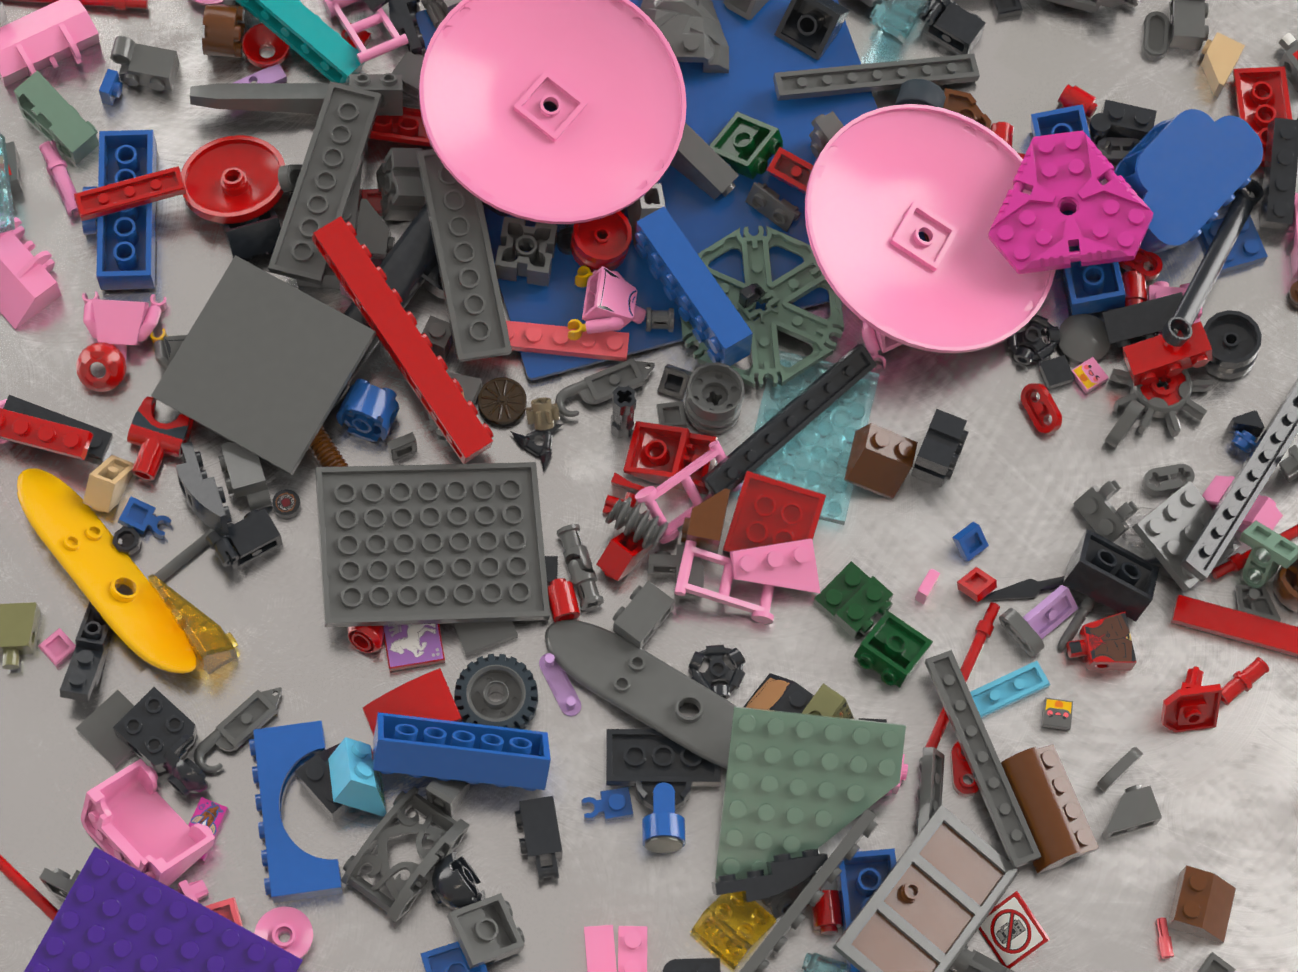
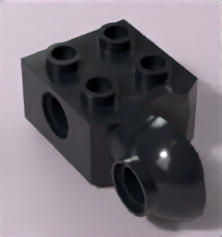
(161, 738)

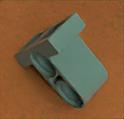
(1267, 554)

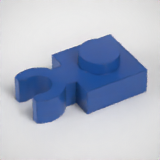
(140, 516)
(614, 805)

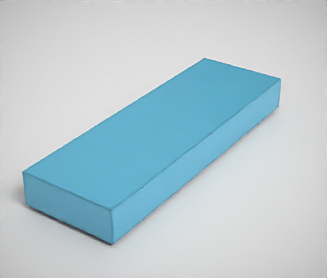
(1010, 689)

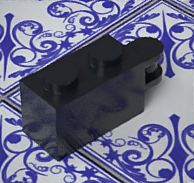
(540, 833)

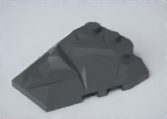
(691, 31)

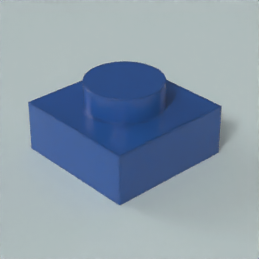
(110, 87)
(970, 541)

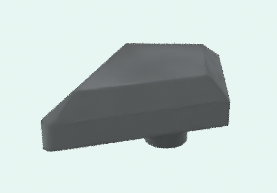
(1256, 602)

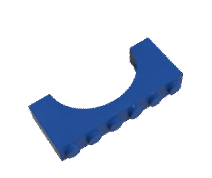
(291, 870)

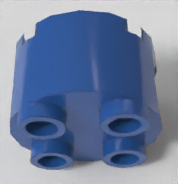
(368, 411)

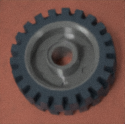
(501, 676)

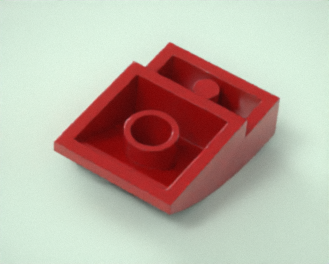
(664, 450)
(421, 697)

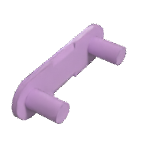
(560, 685)

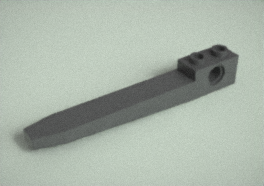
(296, 96)

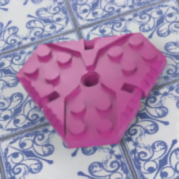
(1064, 176)

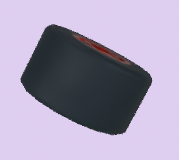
(921, 93)

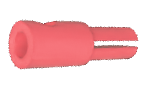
(1164, 939)

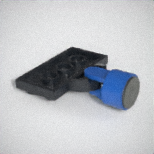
(662, 780)

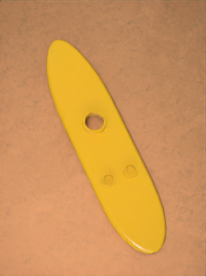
(98, 568)

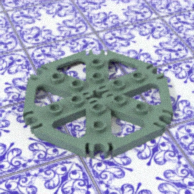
(778, 293)

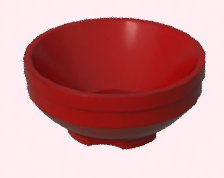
(261, 37)
(112, 360)

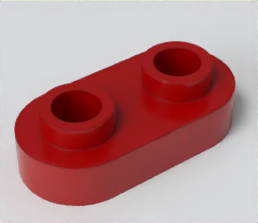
(1142, 259)
(1041, 410)
(960, 769)

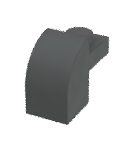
(665, 563)

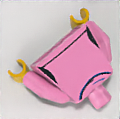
(607, 303)

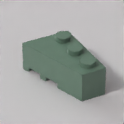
(56, 118)

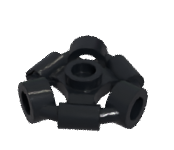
(1033, 339)
(718, 669)

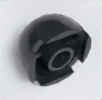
(455, 883)

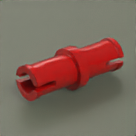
(1243, 680)

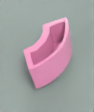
(1263, 509)

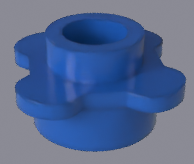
(1244, 441)

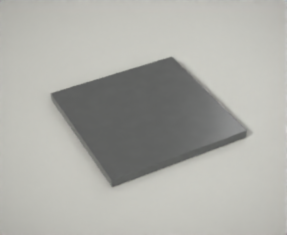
(263, 364)

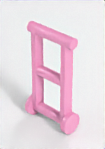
(333, 9)
(650, 494)
(759, 613)

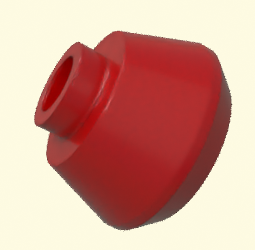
(366, 638)

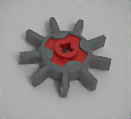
(1163, 398)

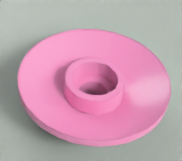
(290, 922)

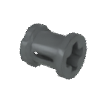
(659, 319)

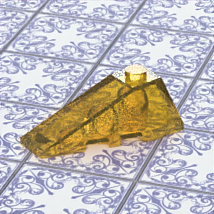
(205, 636)

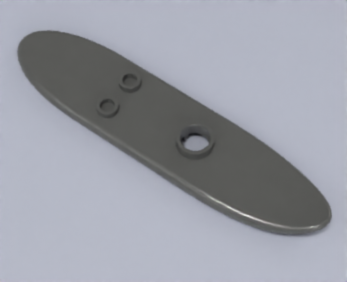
(643, 687)

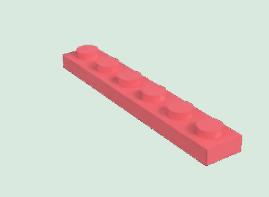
(555, 341)

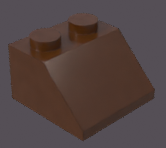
(880, 460)
(707, 522)
(1201, 904)

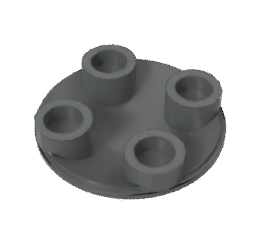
(1083, 338)

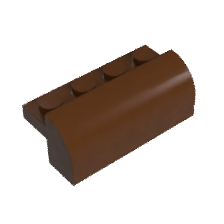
(1049, 806)

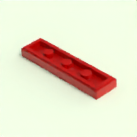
(130, 193)

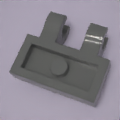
(1100, 512)

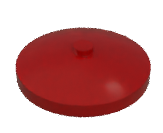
(232, 179)

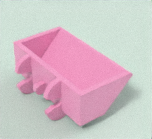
(45, 39)
(24, 278)

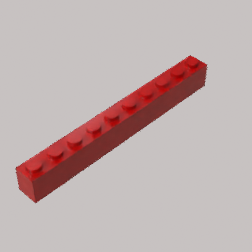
(402, 339)

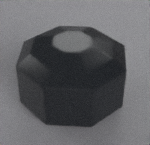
(128, 539)

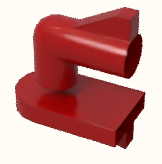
(621, 482)

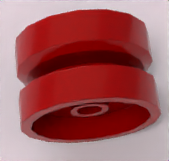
(602, 242)

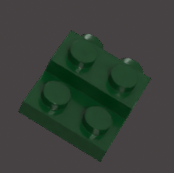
(747, 144)
(854, 600)
(892, 649)

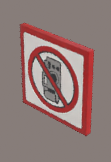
(1013, 931)

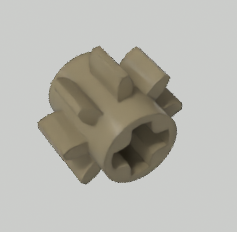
(542, 413)

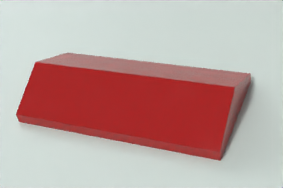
(1262, 97)
(401, 129)

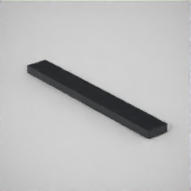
(790, 420)

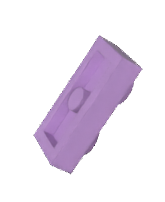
(1051, 611)

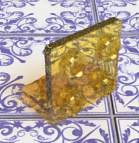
(732, 927)

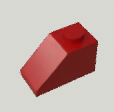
(621, 556)

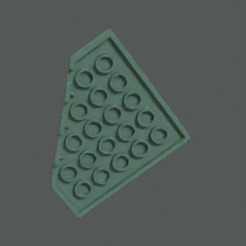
(799, 782)

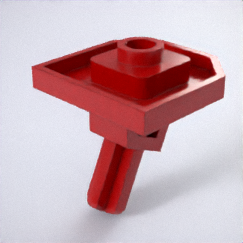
(1192, 705)

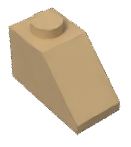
(1220, 60)
(108, 484)

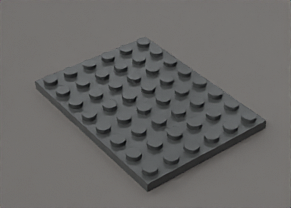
(431, 544)

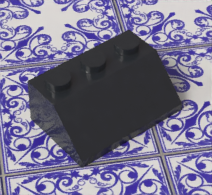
(1111, 575)

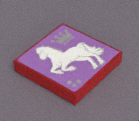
(413, 645)

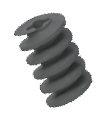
(637, 523)

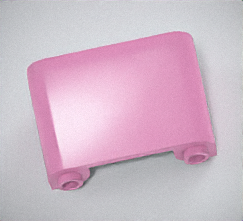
(141, 827)

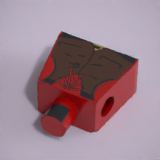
(1105, 644)

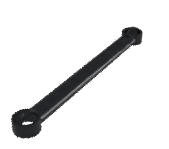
(1211, 264)

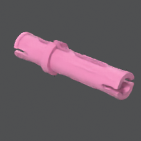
(57, 169)

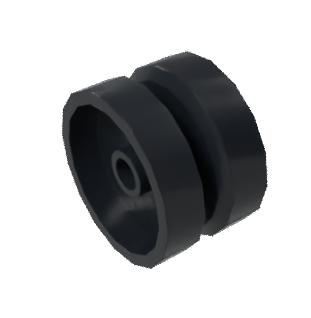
(1234, 344)

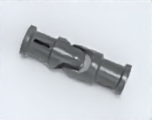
(580, 566)

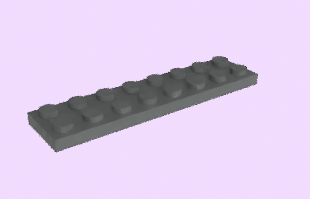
(325, 179)
(464, 263)

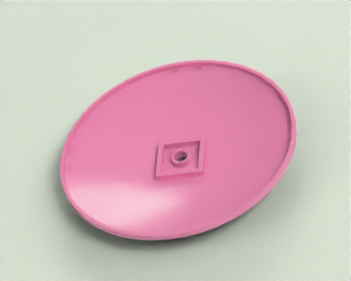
(613, 95)
(908, 175)

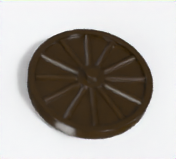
(502, 400)

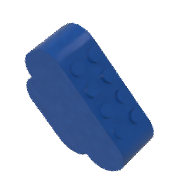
(1188, 172)

